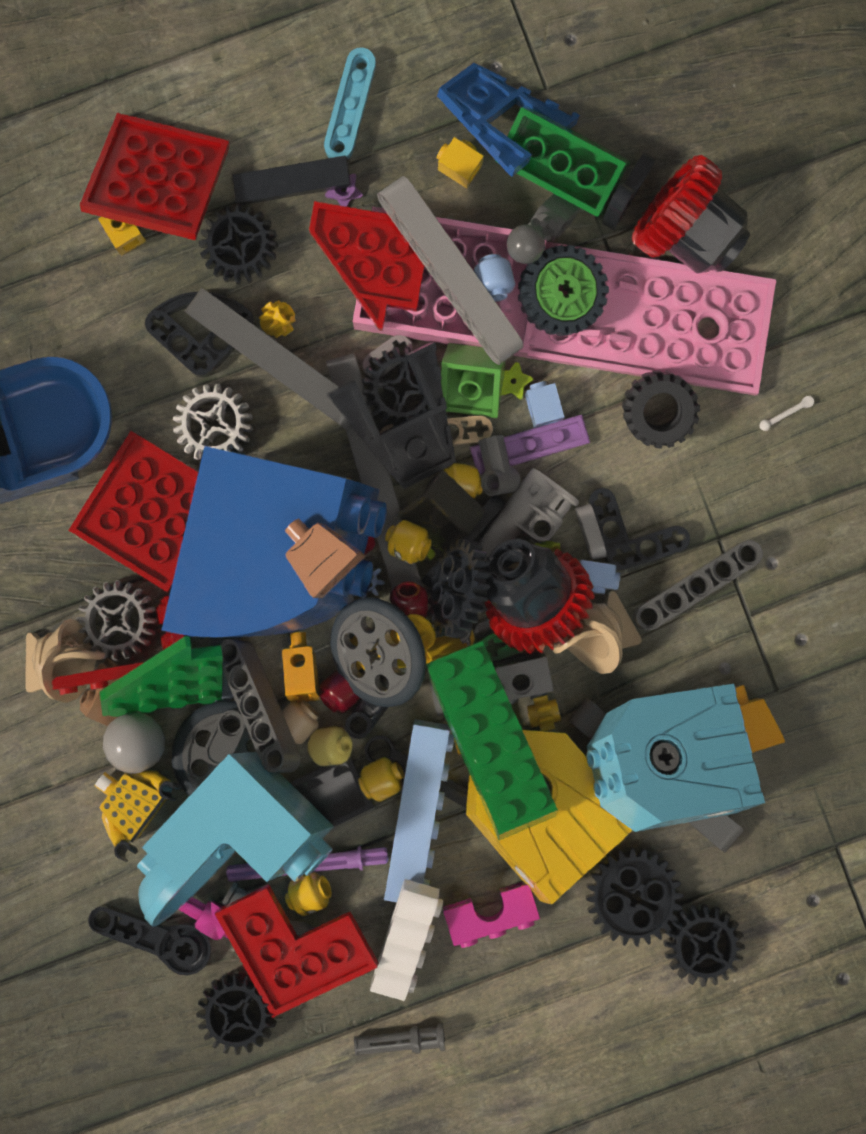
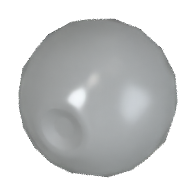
(133, 742)

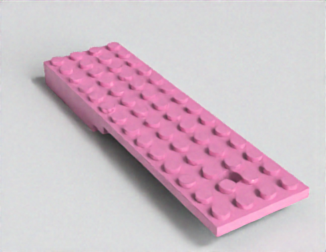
(643, 326)

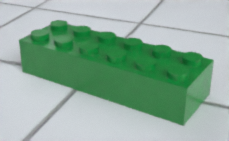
(491, 740)

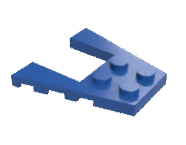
(481, 97)

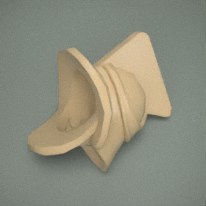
(602, 636)
(58, 655)

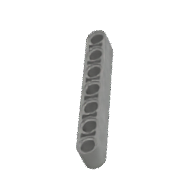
(450, 270)

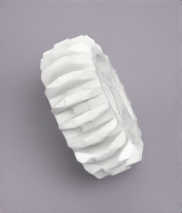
(189, 412)

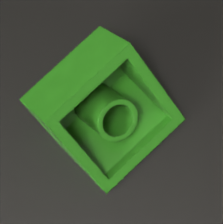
(471, 381)

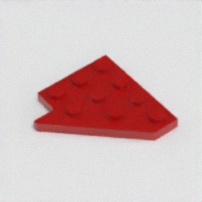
(369, 258)

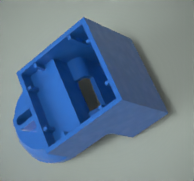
(53, 424)

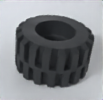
(678, 426)

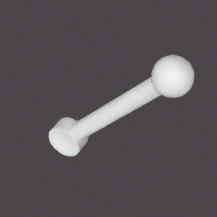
(806, 402)

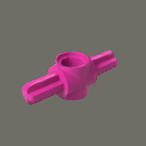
(205, 917)

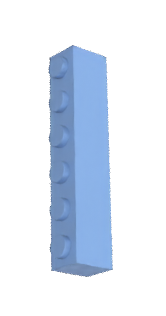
(418, 806)

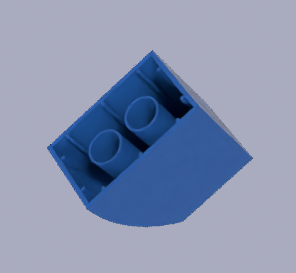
(235, 543)

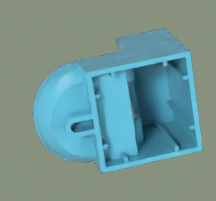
(231, 812)

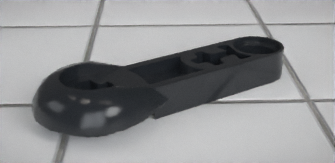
(157, 940)

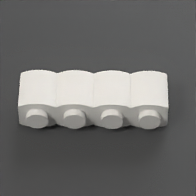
(405, 939)

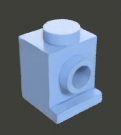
(602, 576)

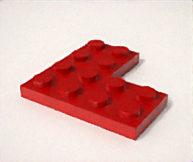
(289, 964)

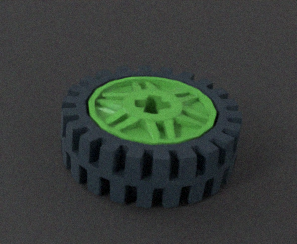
(581, 280)

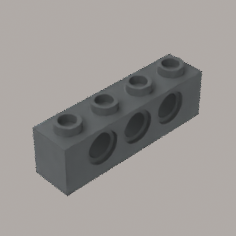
(533, 665)

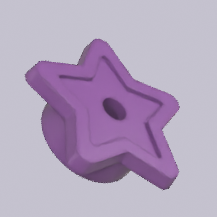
(345, 197)

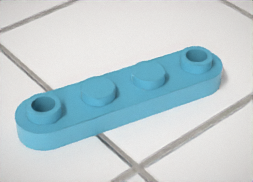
(350, 103)

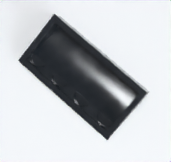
(335, 793)

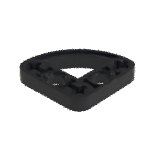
(206, 347)

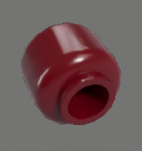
(410, 598)
(337, 693)

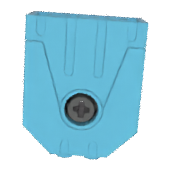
(674, 759)

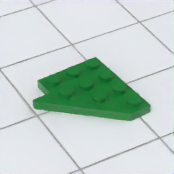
(167, 680)

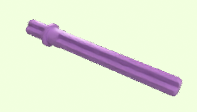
(348, 859)

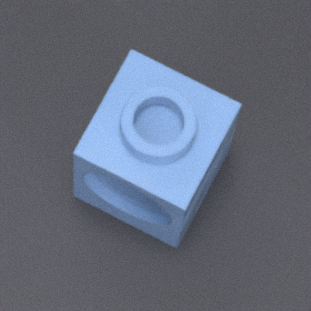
(544, 404)

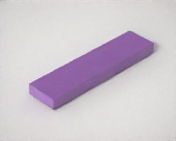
(540, 442)

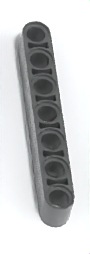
(265, 352)
(719, 830)

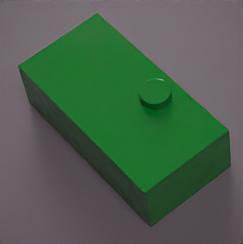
(567, 161)

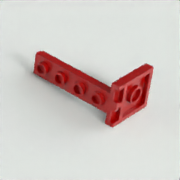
(99, 678)

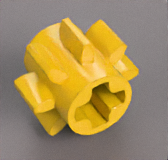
(277, 319)
(543, 713)

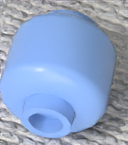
(495, 276)

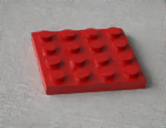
(155, 176)
(140, 510)

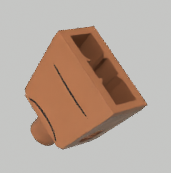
(320, 556)

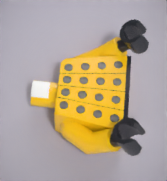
(132, 806)

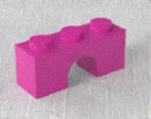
(468, 925)

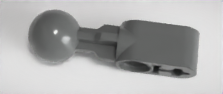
(549, 222)

